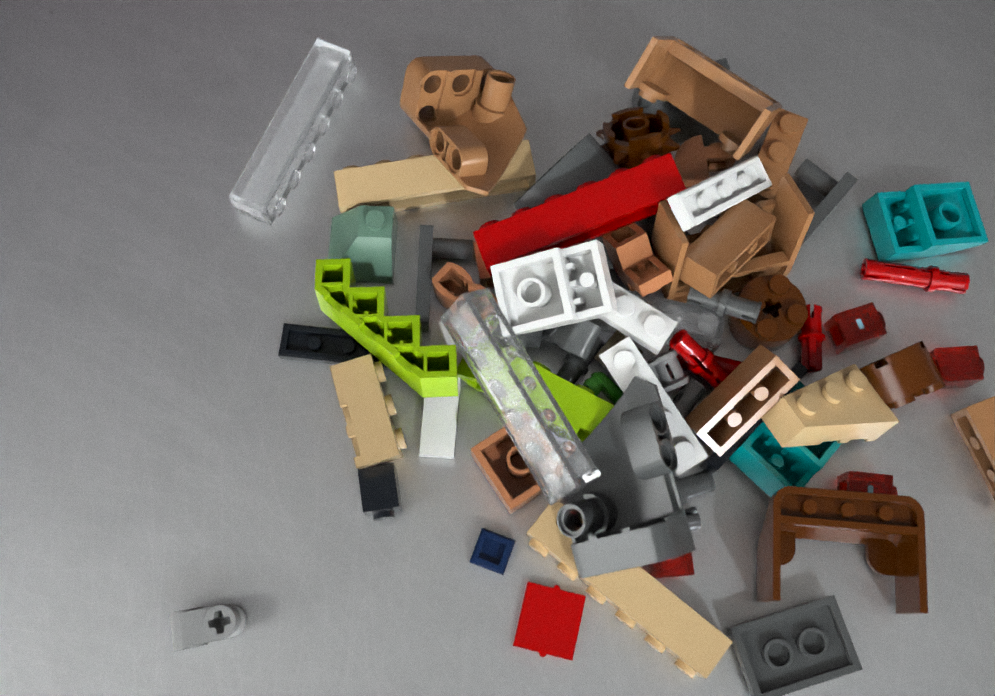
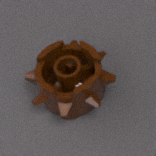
(636, 136)

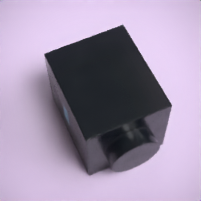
(380, 491)

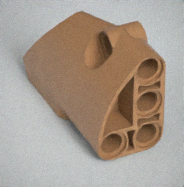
(466, 116)

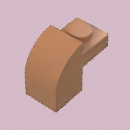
(697, 161)
(635, 261)

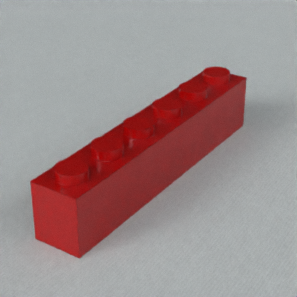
(582, 214)

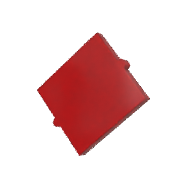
(549, 621)

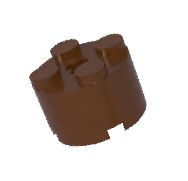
(784, 310)
(904, 375)

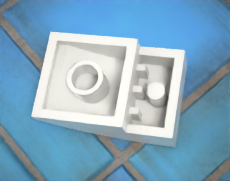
(555, 287)

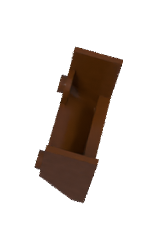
(885, 523)

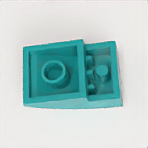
(924, 221)
(777, 466)

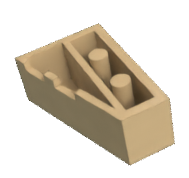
(830, 410)
(367, 411)

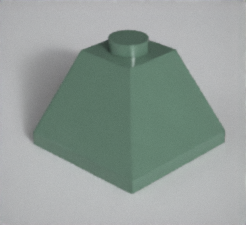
(367, 238)

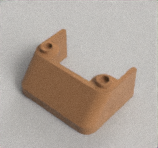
(704, 91)
(774, 258)

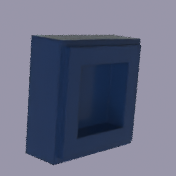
(492, 551)

